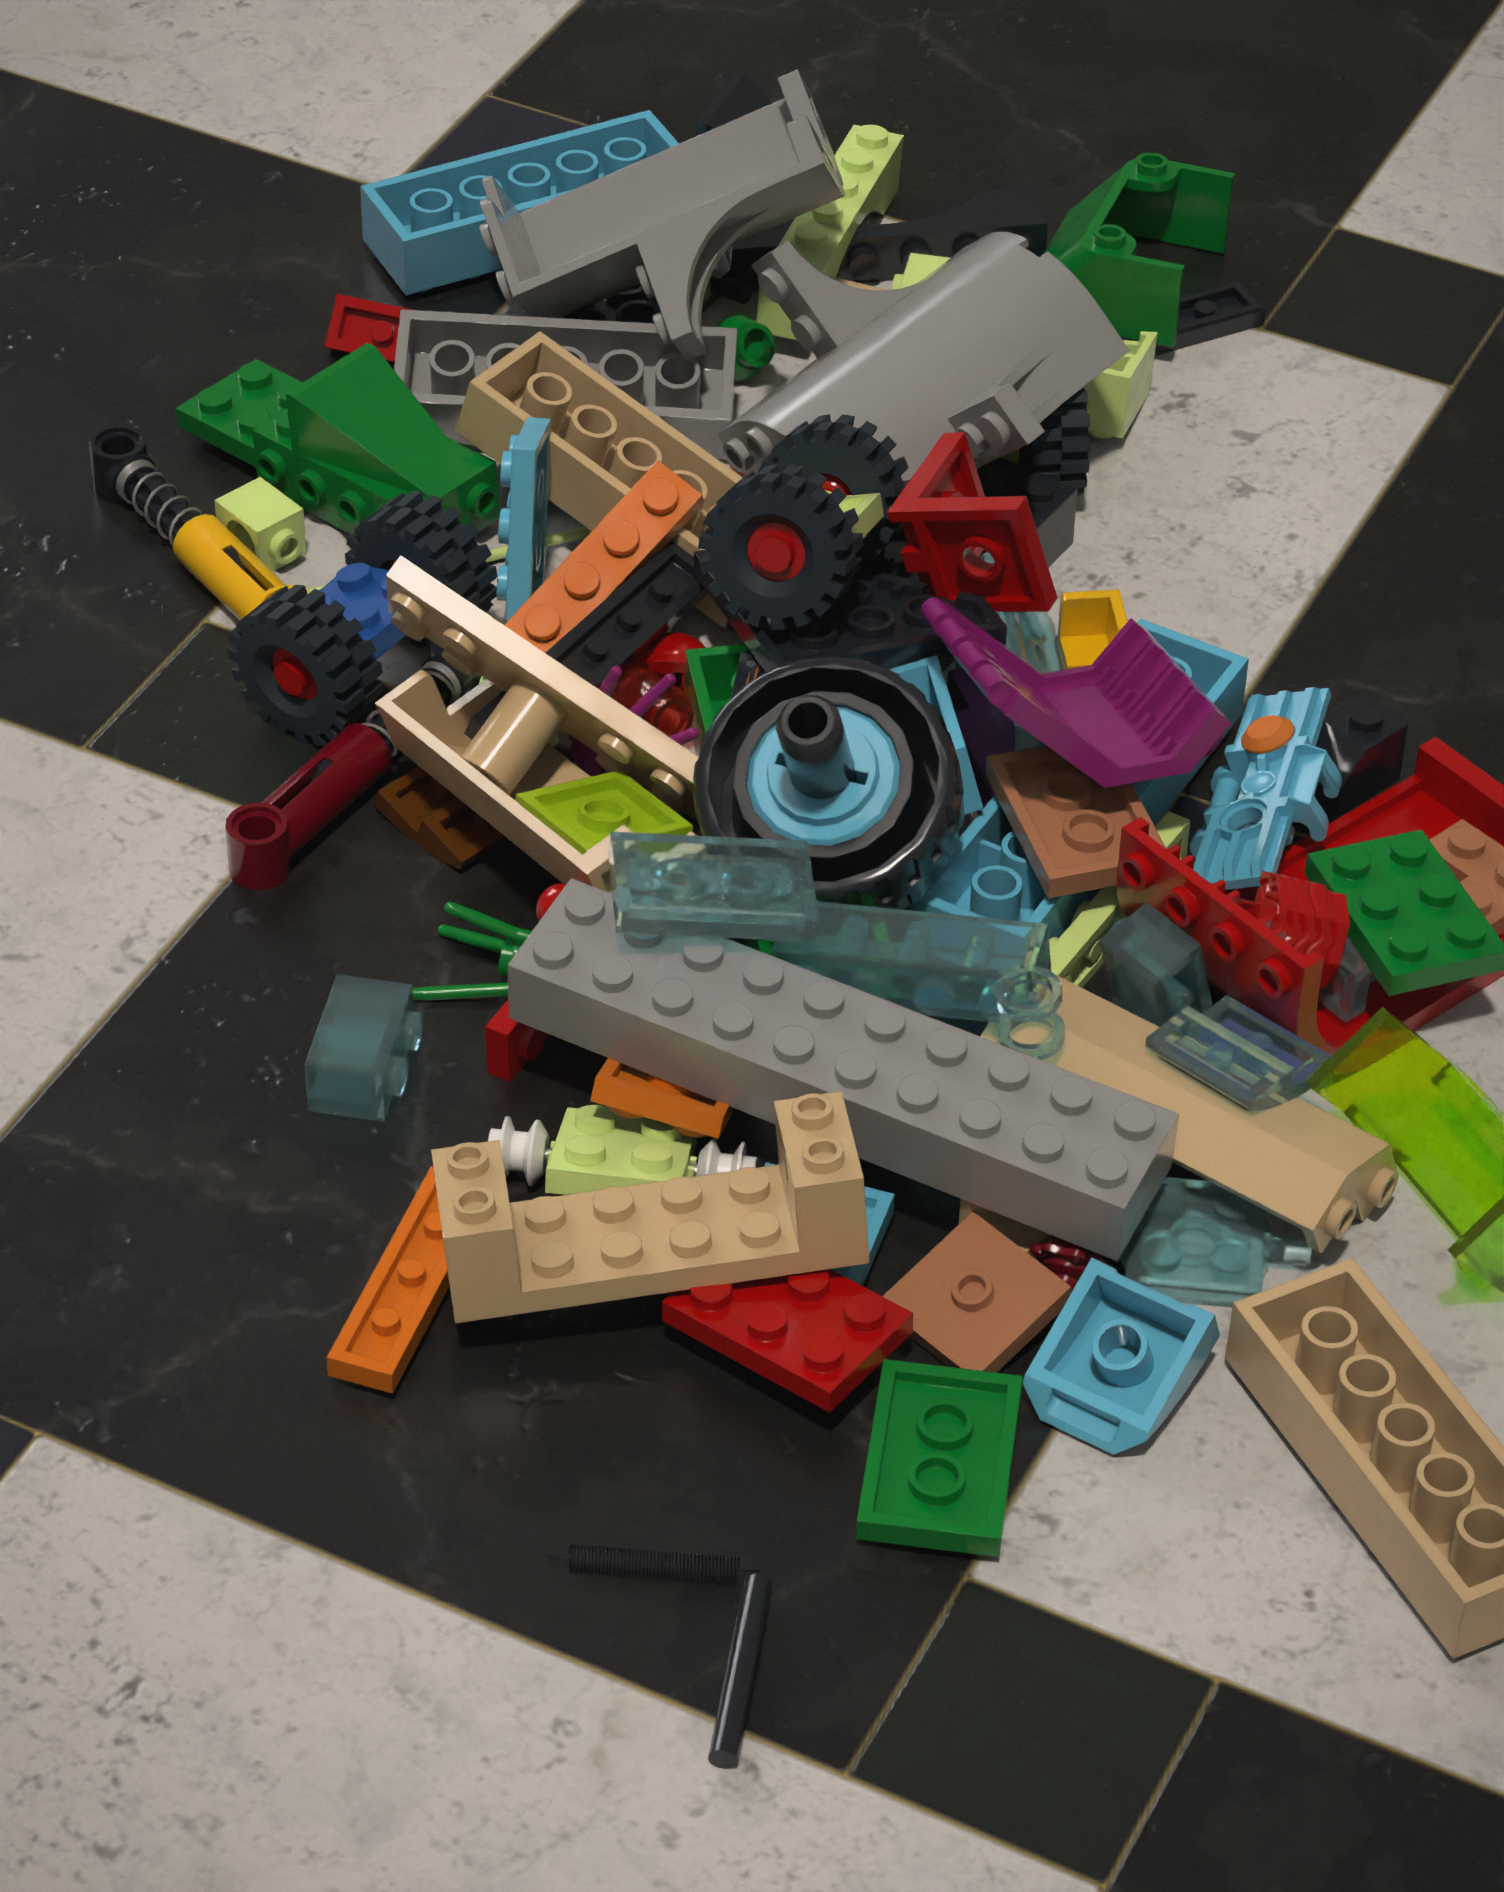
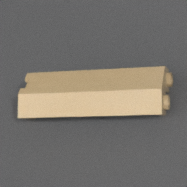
(435, 741)
(1278, 1158)

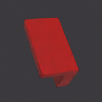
(363, 322)

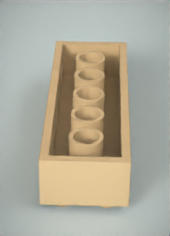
(597, 437)
(1383, 1441)

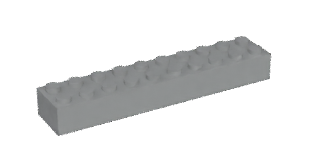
(914, 1088)

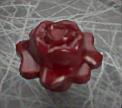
(1064, 1258)

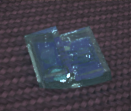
(1238, 1053)

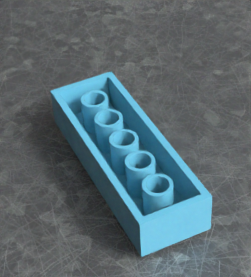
(430, 219)

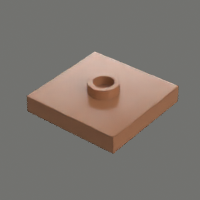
(978, 1297)

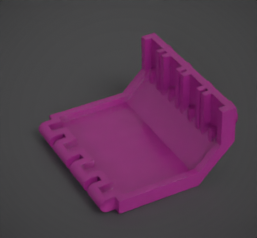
(1114, 720)

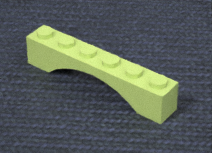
(870, 175)

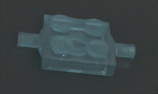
(1206, 1245)

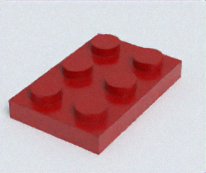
(798, 1330)

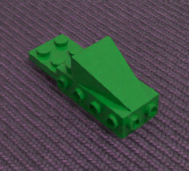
(342, 440)

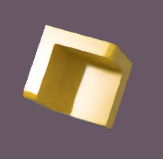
(1088, 625)

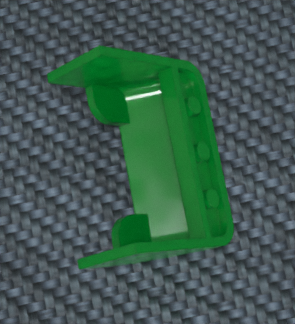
(1152, 202)

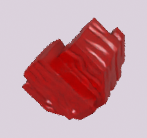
(1309, 912)

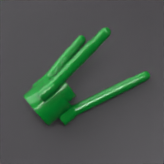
(507, 948)

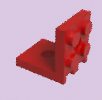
(952, 524)

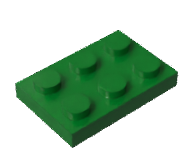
(1408, 912)
(940, 1458)

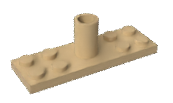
(538, 696)

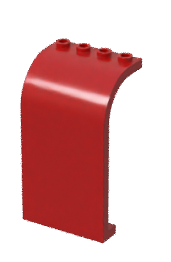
(1256, 963)

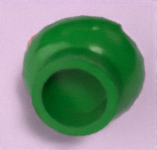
(754, 345)

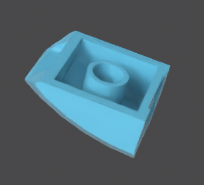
(1117, 1360)

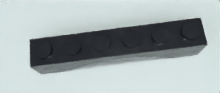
(884, 249)

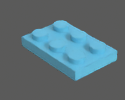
(525, 518)

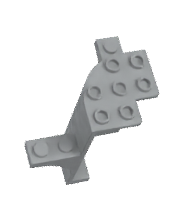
(665, 217)
(967, 349)

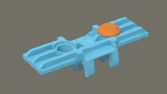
(1266, 788)

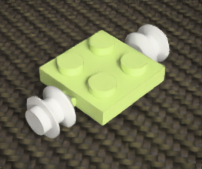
(608, 1150)

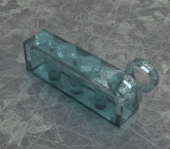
(940, 966)

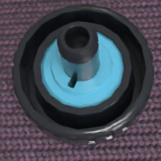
(840, 762)

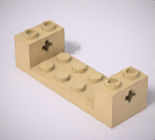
(654, 1234)

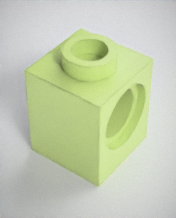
(264, 522)

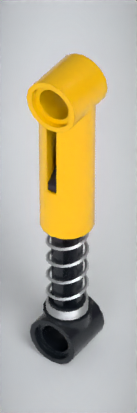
(200, 543)

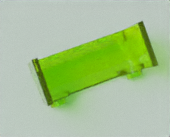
(1438, 1128)

